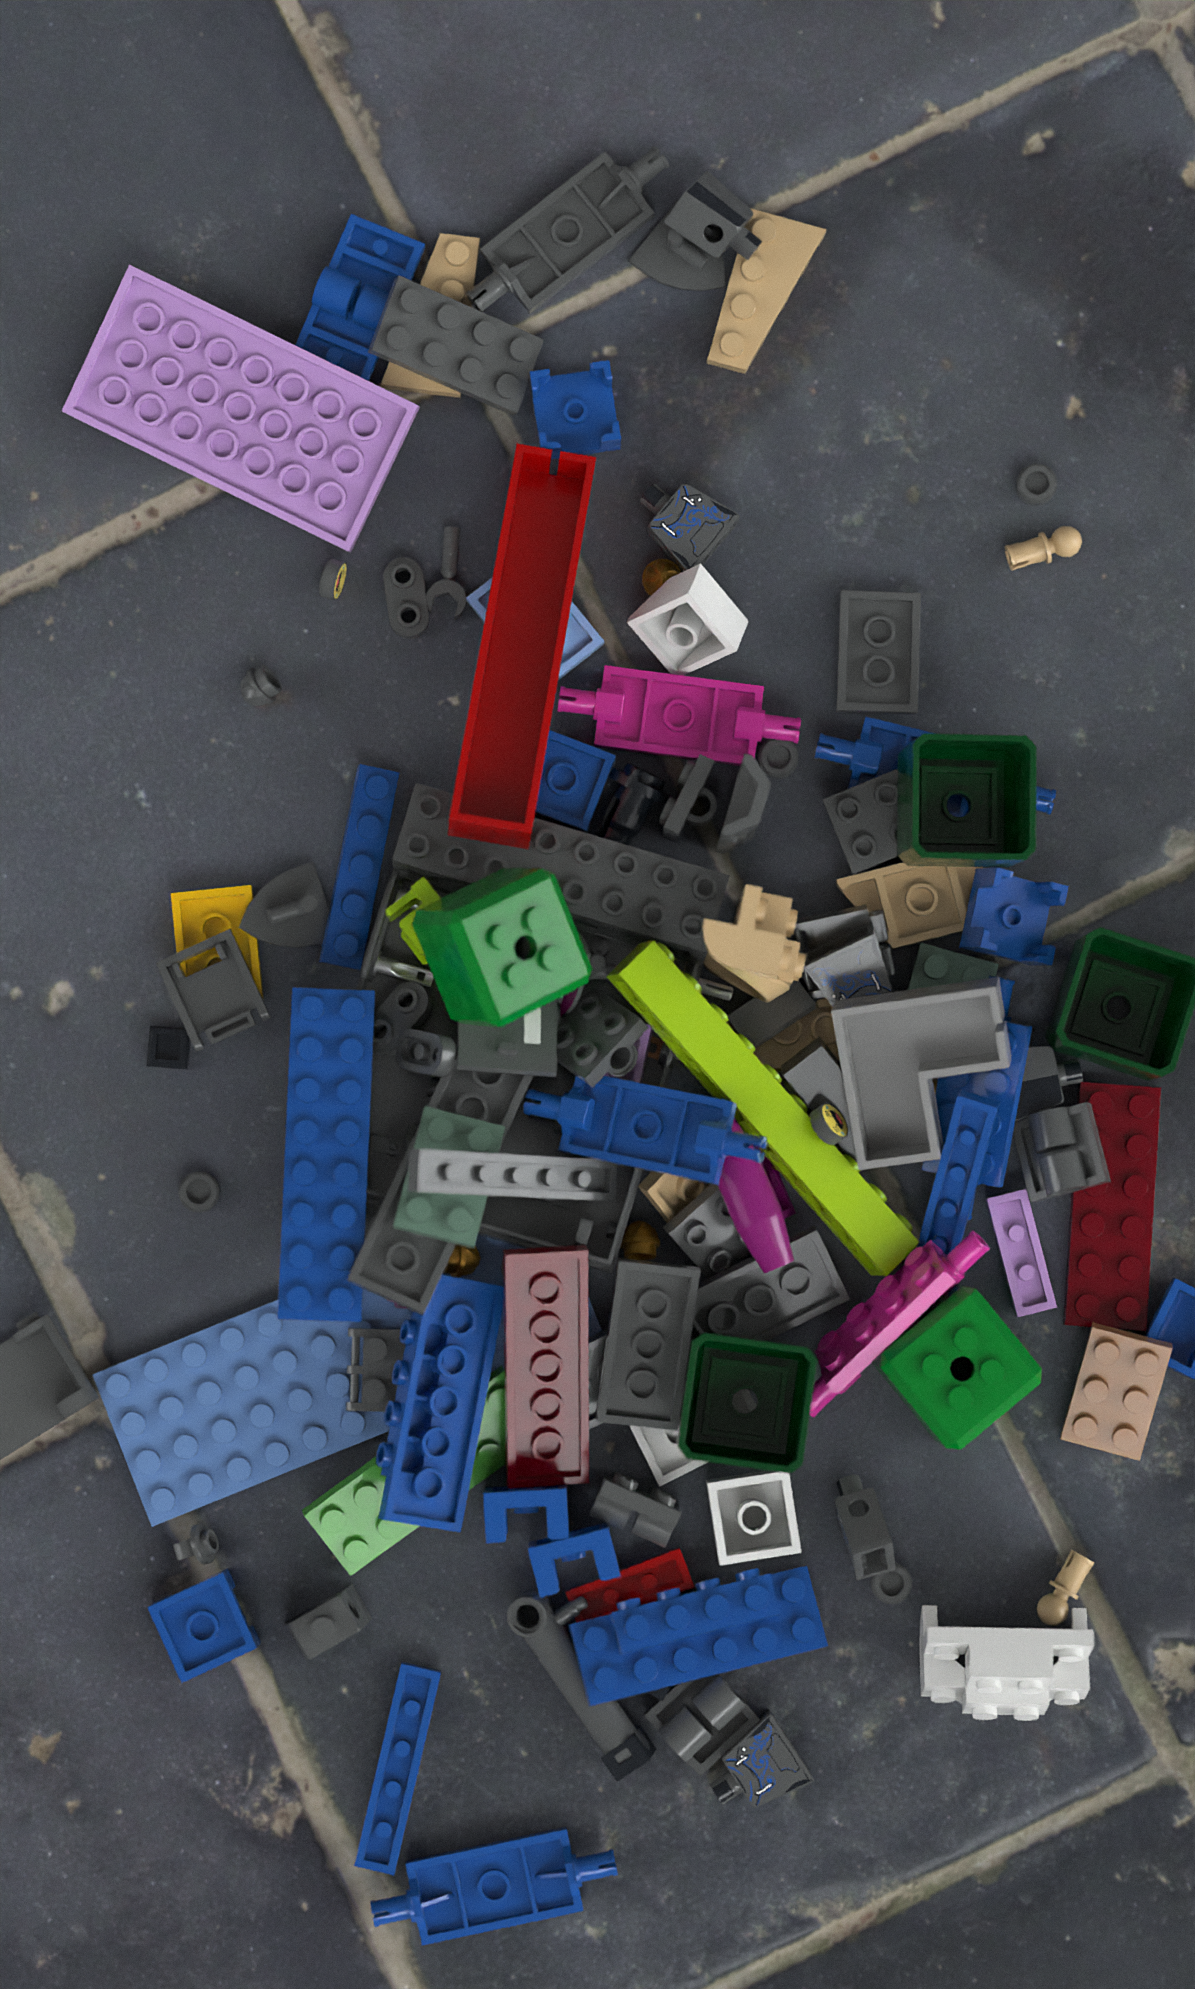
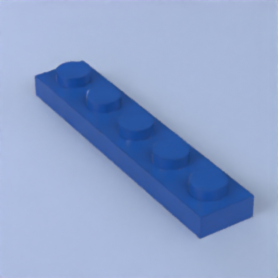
(359, 867)
(959, 1170)
(397, 1768)

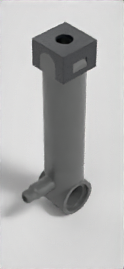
(621, 1743)

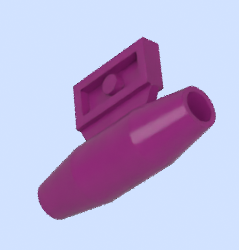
(758, 1208)

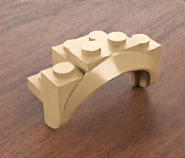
(755, 948)

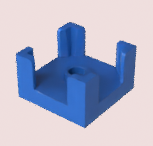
(576, 410)
(572, 781)
(1010, 916)
(525, 1500)
(545, 1550)
(203, 1626)

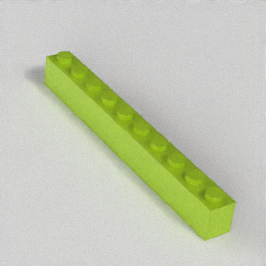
(731, 1072)

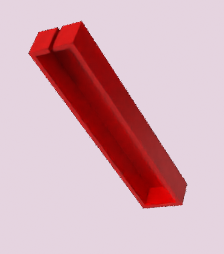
(521, 648)

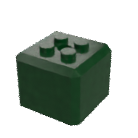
(995, 779)
(1158, 995)
(770, 1434)

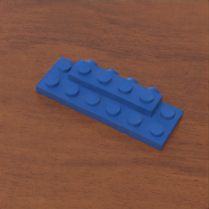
(439, 1404)
(697, 1633)

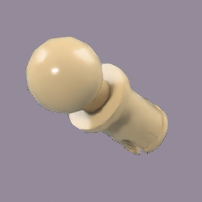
(1064, 542)
(1053, 1607)

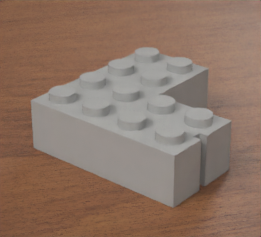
(896, 1046)

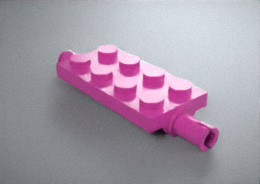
(678, 715)
(889, 1313)

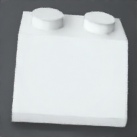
(689, 622)

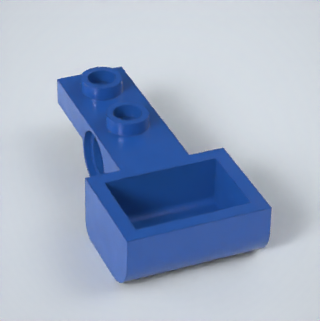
(1176, 1325)

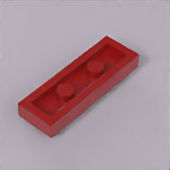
(636, 1581)

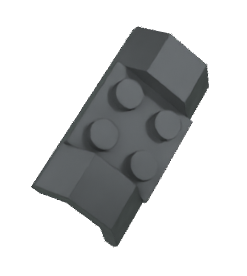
(745, 806)

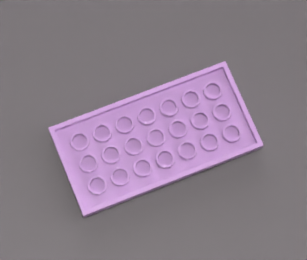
(240, 408)

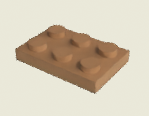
(1116, 1391)

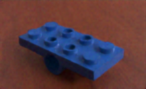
(354, 293)

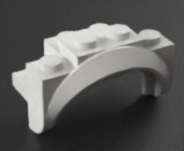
(1005, 1667)

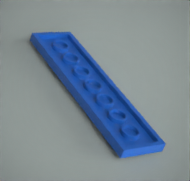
(326, 1153)

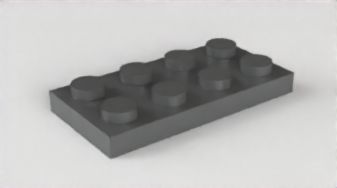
(455, 345)
(647, 1344)

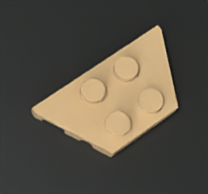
(915, 900)

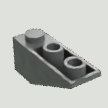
(818, 1079)

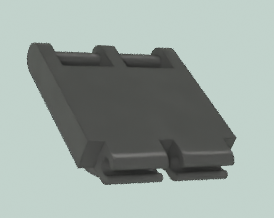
(830, 925)
(380, 1354)

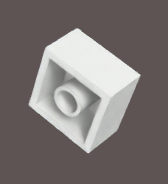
(753, 1516)

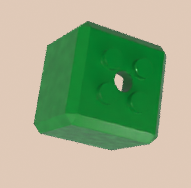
(473, 939)
(921, 1360)

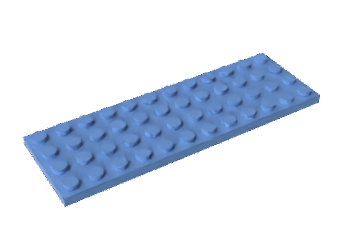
(251, 1399)

